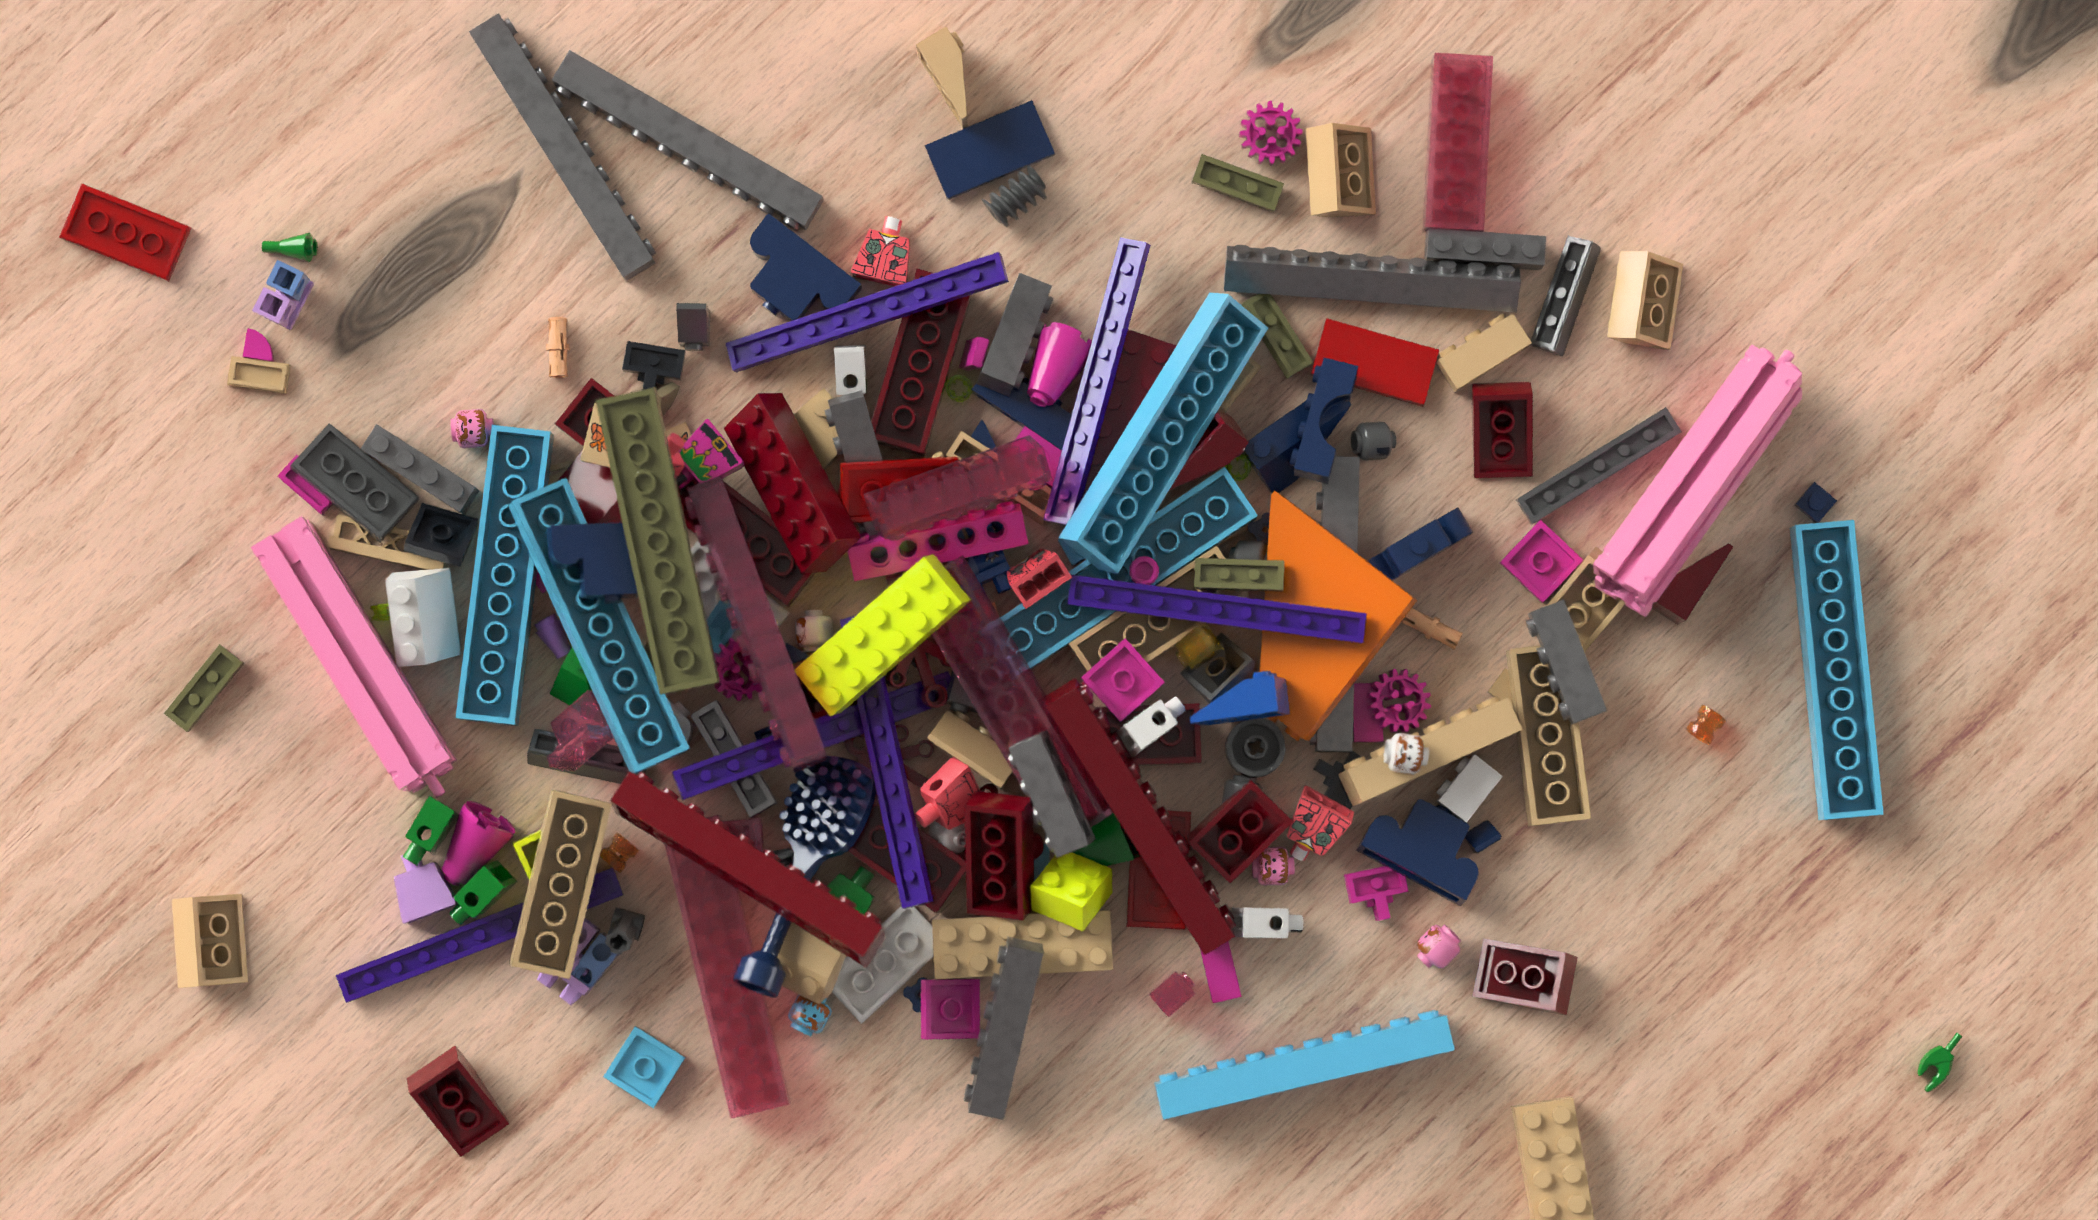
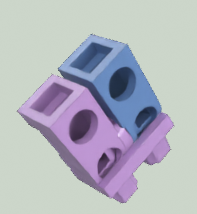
(291, 293)
(587, 967)

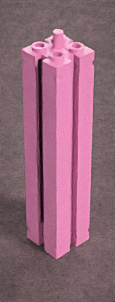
(1699, 479)
(355, 657)

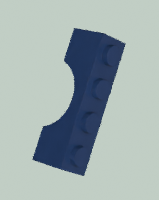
(1334, 385)

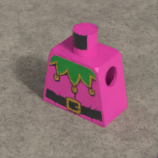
(707, 456)

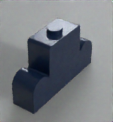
(796, 273)
(1422, 544)
(601, 557)
(1424, 850)

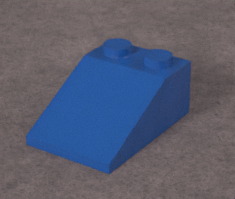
(1251, 699)

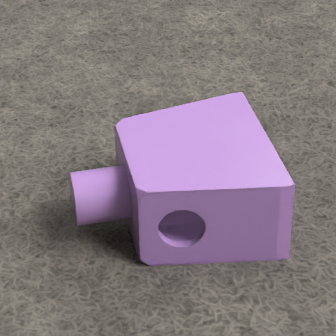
(422, 891)

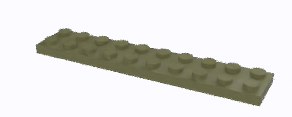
(657, 540)

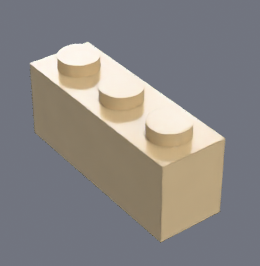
(1482, 351)

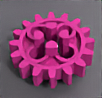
(1285, 132)
(733, 682)
(1385, 691)

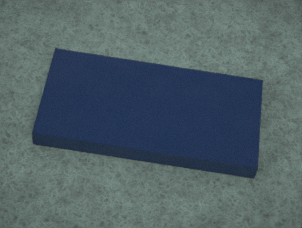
(989, 150)

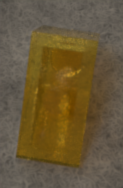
(1198, 647)

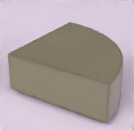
(667, 396)

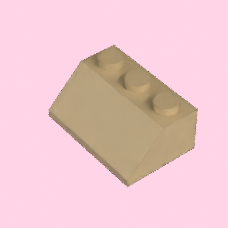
(1340, 170)
(1645, 299)
(971, 747)
(209, 940)

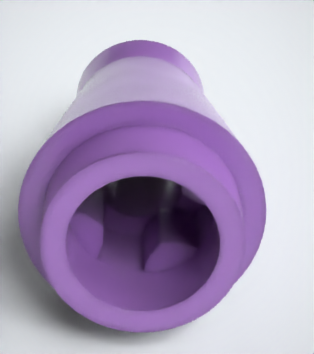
(553, 635)

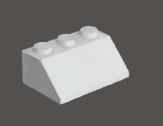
(423, 616)

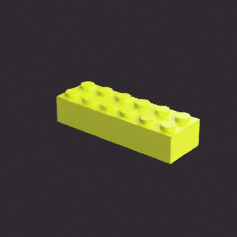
(882, 635)

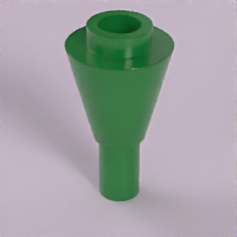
(299, 247)

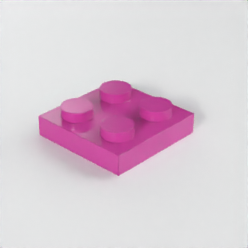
(1541, 561)
(1122, 680)
(950, 1009)

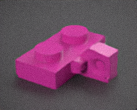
(1375, 888)

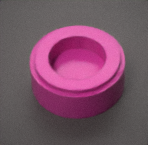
(1144, 570)

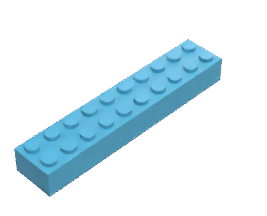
(1163, 432)
(1171, 538)
(502, 581)
(601, 639)
(1836, 670)
(1304, 1065)

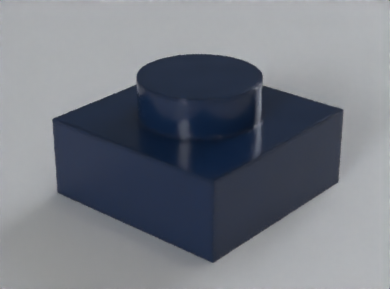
(1815, 502)

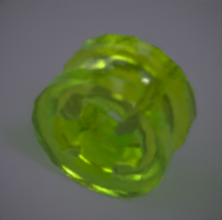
(966, 383)
(1247, 467)
(381, 612)

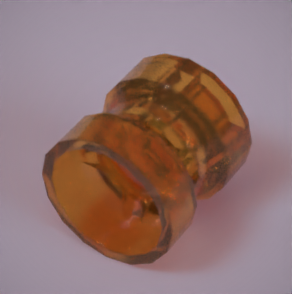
(1705, 724)
(623, 847)

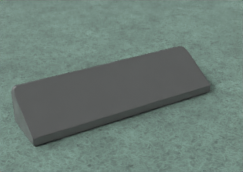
(1565, 295)
(604, 765)

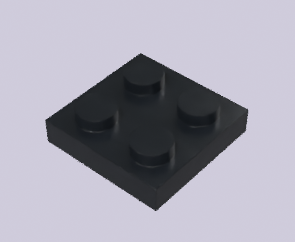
(441, 534)

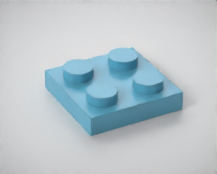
(644, 1067)

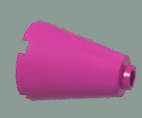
(1056, 362)
(474, 842)

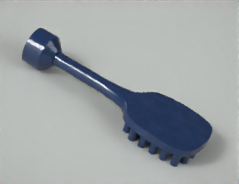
(820, 823)

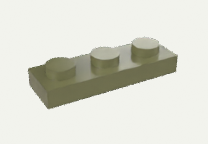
(1237, 183)
(1280, 336)
(1239, 574)
(204, 688)

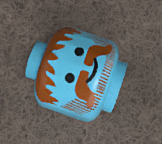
(809, 1016)

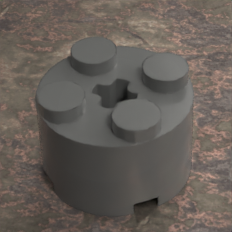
(1239, 753)

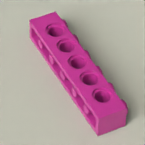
(982, 541)

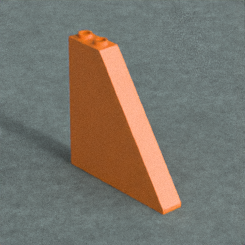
(1331, 576)

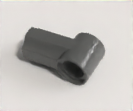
(623, 930)

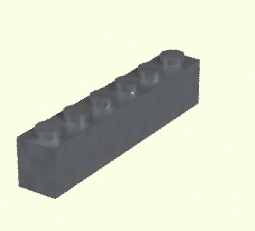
(856, 442)
(1005, 1027)

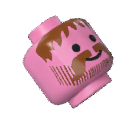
(471, 428)
(1273, 866)
(1438, 946)

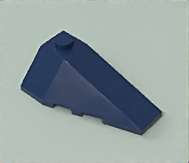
(1273, 447)

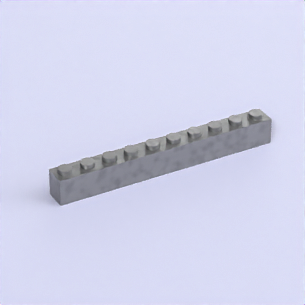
(687, 140)
(562, 147)
(1372, 278)
(1339, 516)

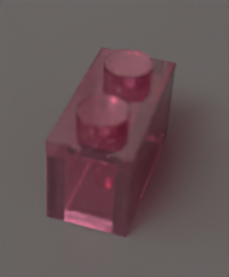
(1172, 992)

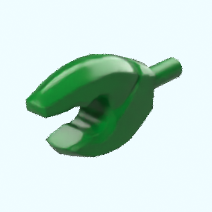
(1941, 1059)

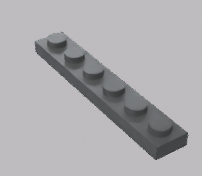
(1598, 465)

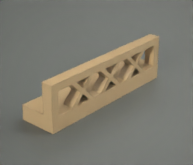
(379, 553)

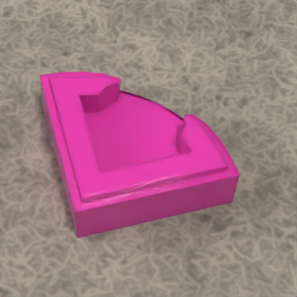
(257, 346)

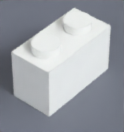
(1468, 788)

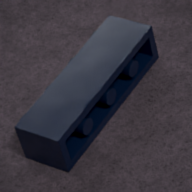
(1048, 421)

